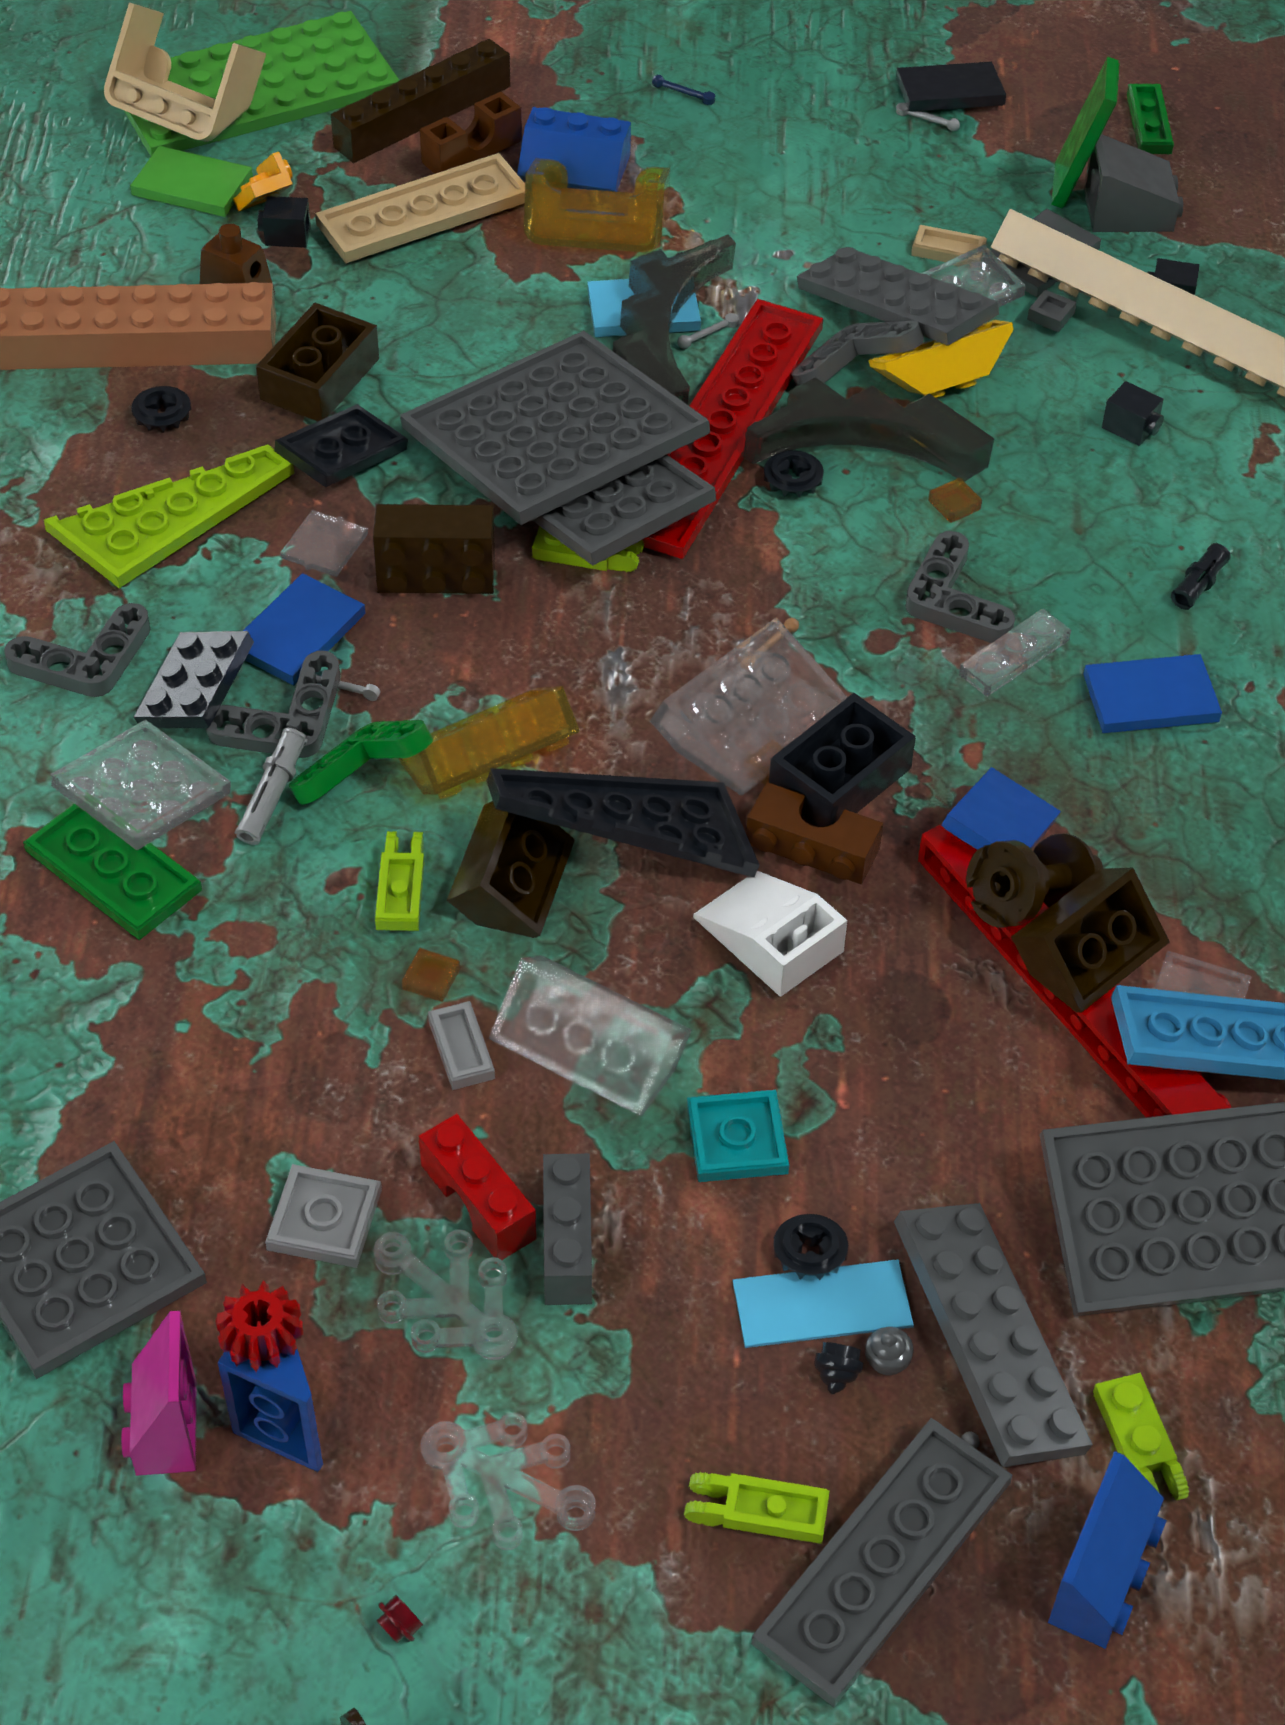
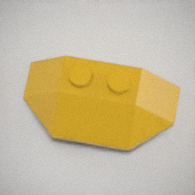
(941, 366)

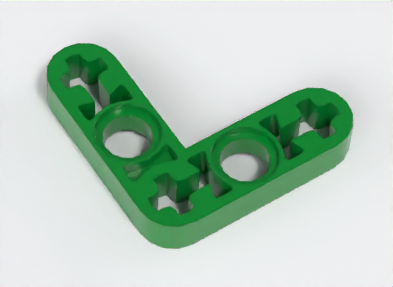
(372, 741)

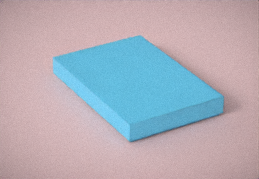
(606, 303)

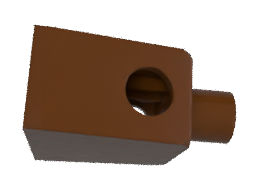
(233, 259)

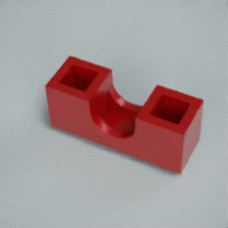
(496, 1206)

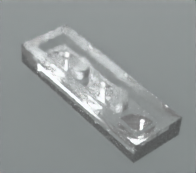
(1014, 652)

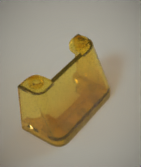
(594, 217)

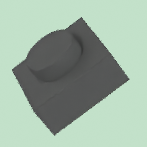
(1051, 310)

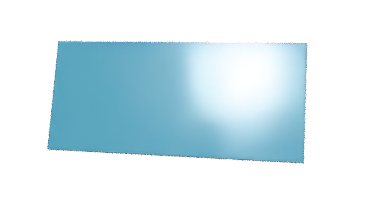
(840, 1304)

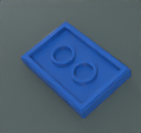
(299, 622)
(1152, 693)
(1000, 812)

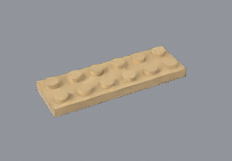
(421, 207)

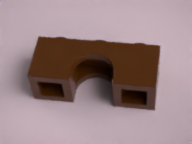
(493, 129)
(839, 849)

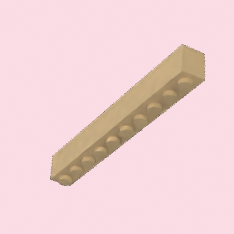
(1143, 299)

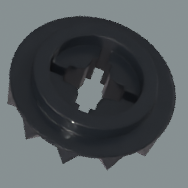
(147, 403)
(802, 464)
(811, 1230)

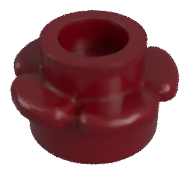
(398, 1620)

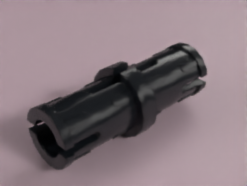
(1190, 589)

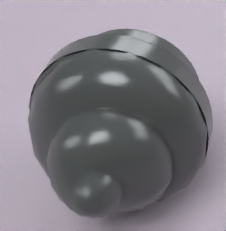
(889, 1350)

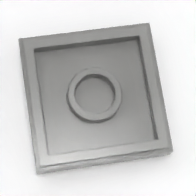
(324, 1216)

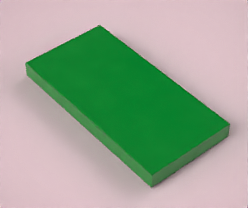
(1086, 132)
(125, 883)

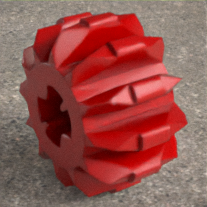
(276, 1324)

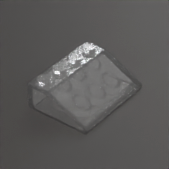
(748, 707)

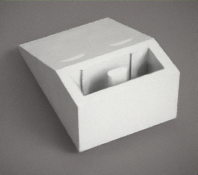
(775, 929)

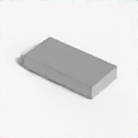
(461, 1045)

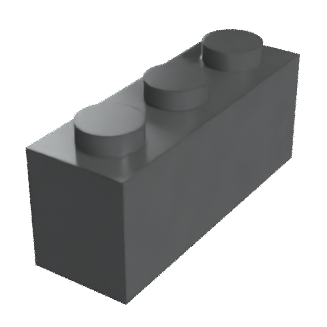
(567, 1229)

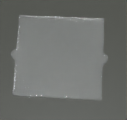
(324, 543)

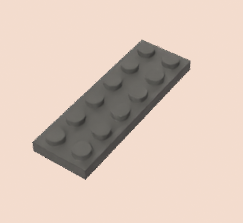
(898, 294)
(992, 1335)
(881, 1562)

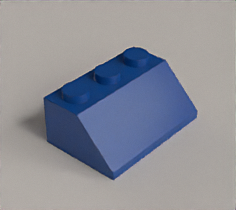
(588, 146)
(273, 1407)
(1109, 1555)

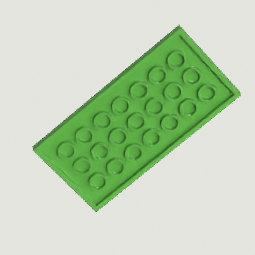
(303, 75)

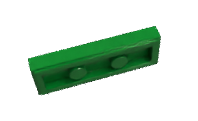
(1150, 118)

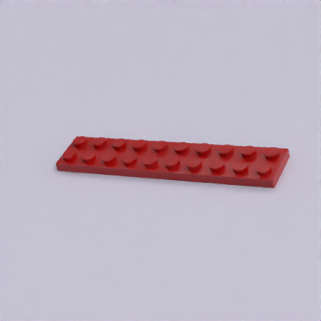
(734, 396)

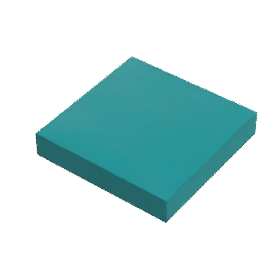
(737, 1136)

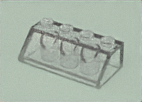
(589, 1033)

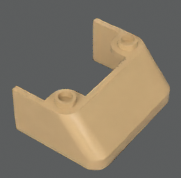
(141, 84)

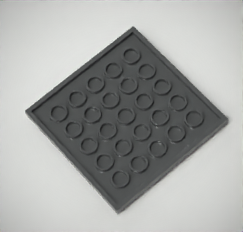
(554, 426)

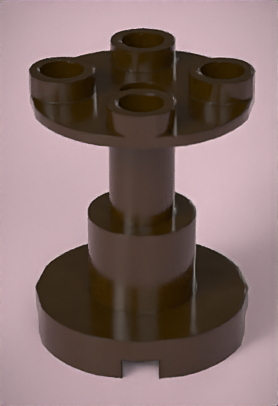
(1015, 881)

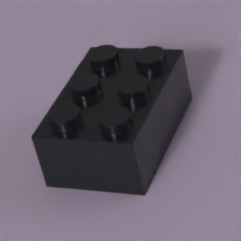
(844, 760)

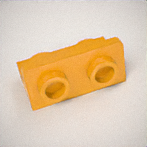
(272, 179)

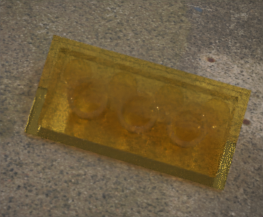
(492, 739)

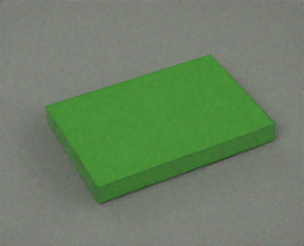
(191, 181)

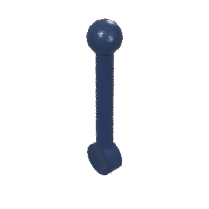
(707, 97)

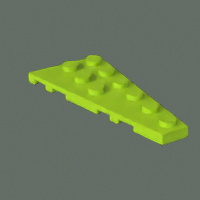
(166, 515)

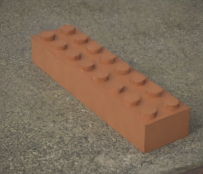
(136, 325)

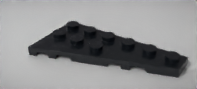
(657, 814)

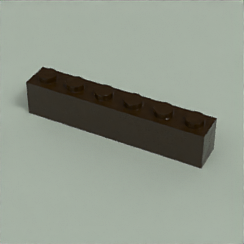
(420, 100)

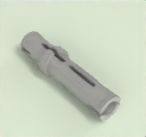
(277, 772)

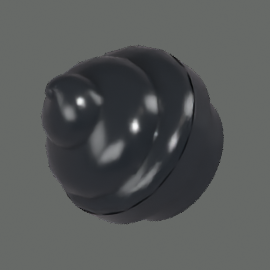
(836, 1374)

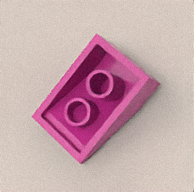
(162, 1404)

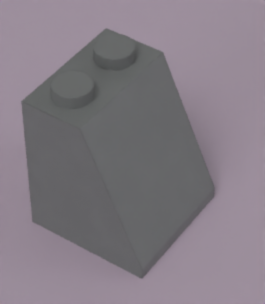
(1130, 190)

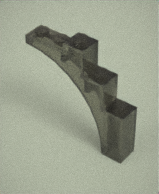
(660, 292)
(872, 419)

